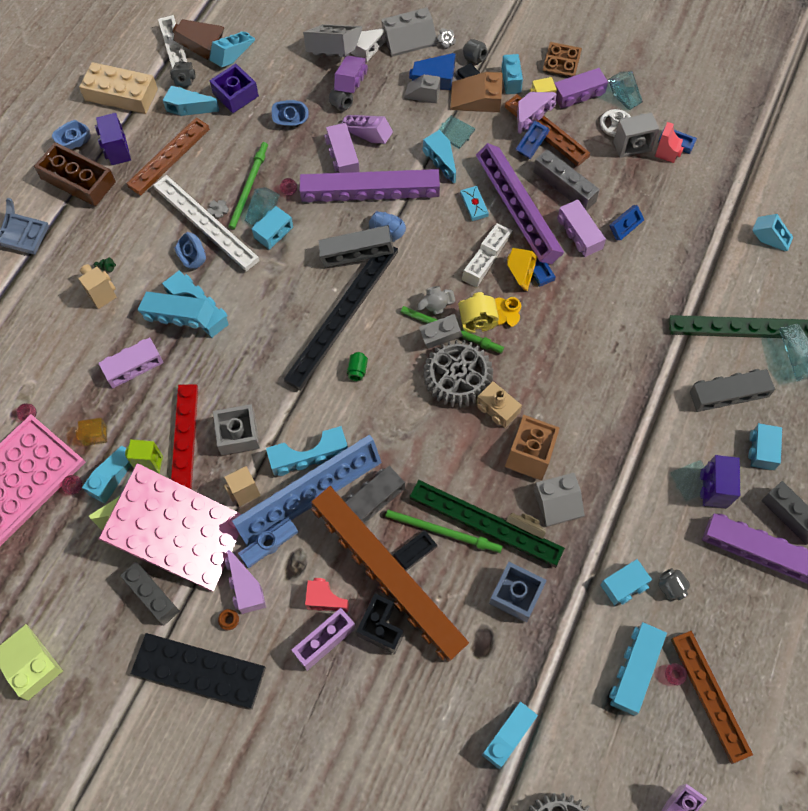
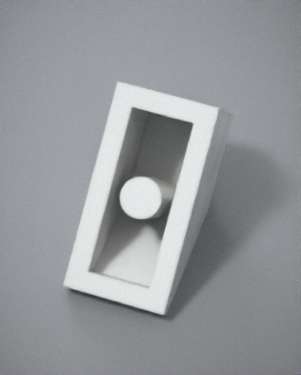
(369, 43)

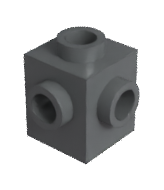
(183, 74)

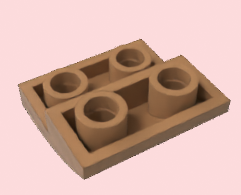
(562, 59)

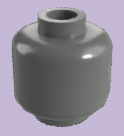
(475, 51)
(340, 99)
(674, 584)

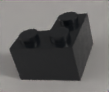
(375, 626)

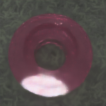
(288, 182)
(23, 408)
(68, 481)
(680, 670)

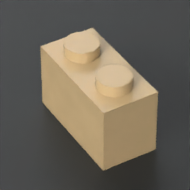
(241, 486)

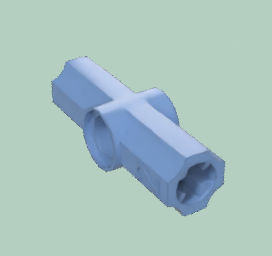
(257, 550)

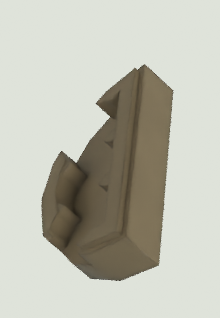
(527, 523)

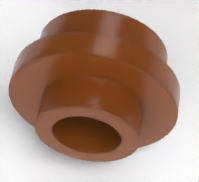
(224, 615)

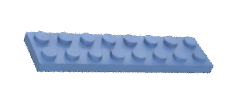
(298, 495)

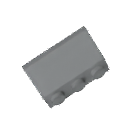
(409, 31)
(332, 39)

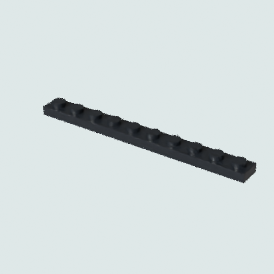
(338, 320)

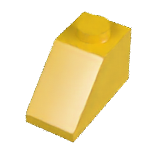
(522, 266)

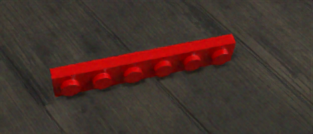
(185, 435)

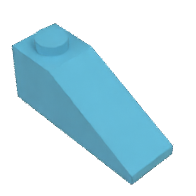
(107, 476)
(509, 735)

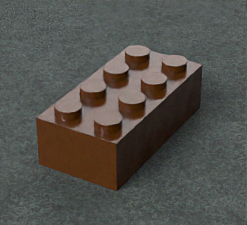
(75, 174)

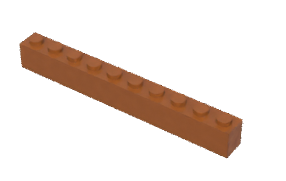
(389, 573)

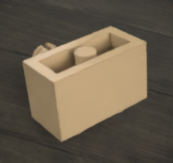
(97, 285)
(498, 405)

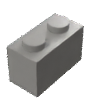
(440, 331)

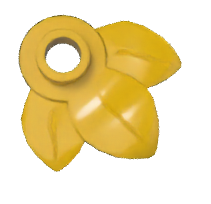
(508, 314)

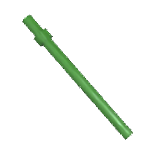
(258, 160)
(484, 342)
(481, 543)

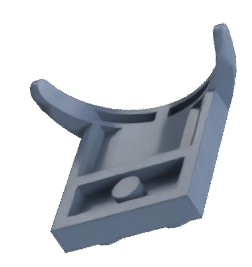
(21, 231)

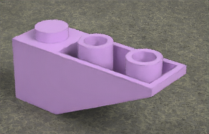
(370, 128)
(248, 590)

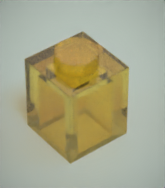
(92, 431)

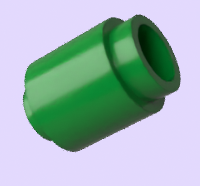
(357, 366)

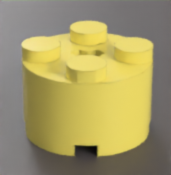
(478, 313)

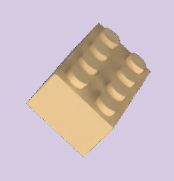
(118, 88)

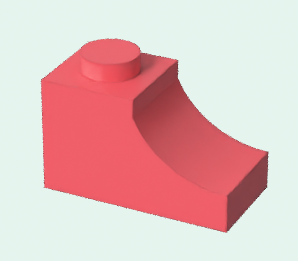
(669, 144)
(321, 598)

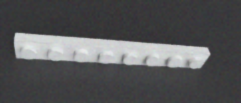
(206, 223)

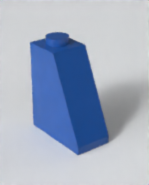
(439, 66)

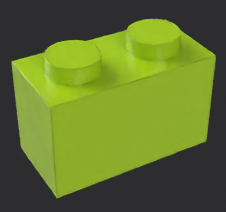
(144, 453)

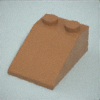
(477, 93)
(532, 447)

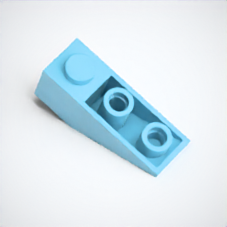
(228, 49)
(186, 102)
(439, 149)

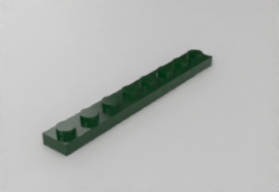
(731, 326)
(486, 523)

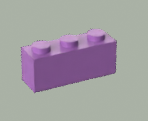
(350, 74)
(580, 88)

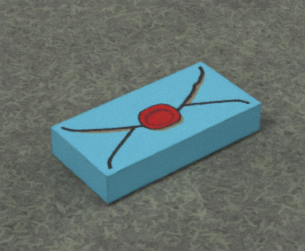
(474, 203)

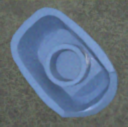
(289, 112)
(72, 134)
(396, 225)
(190, 250)

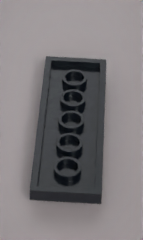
(198, 671)

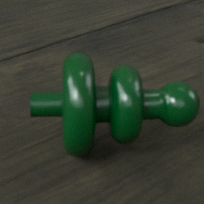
(106, 264)

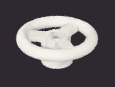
(615, 115)

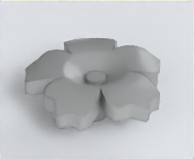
(446, 37)
(218, 209)

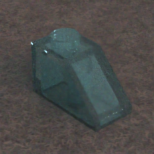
(625, 89)
(261, 202)

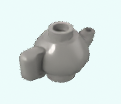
(436, 300)

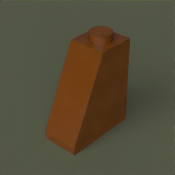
(197, 36)

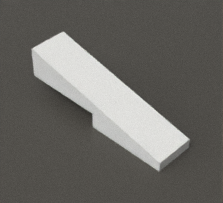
(174, 49)
(486, 255)

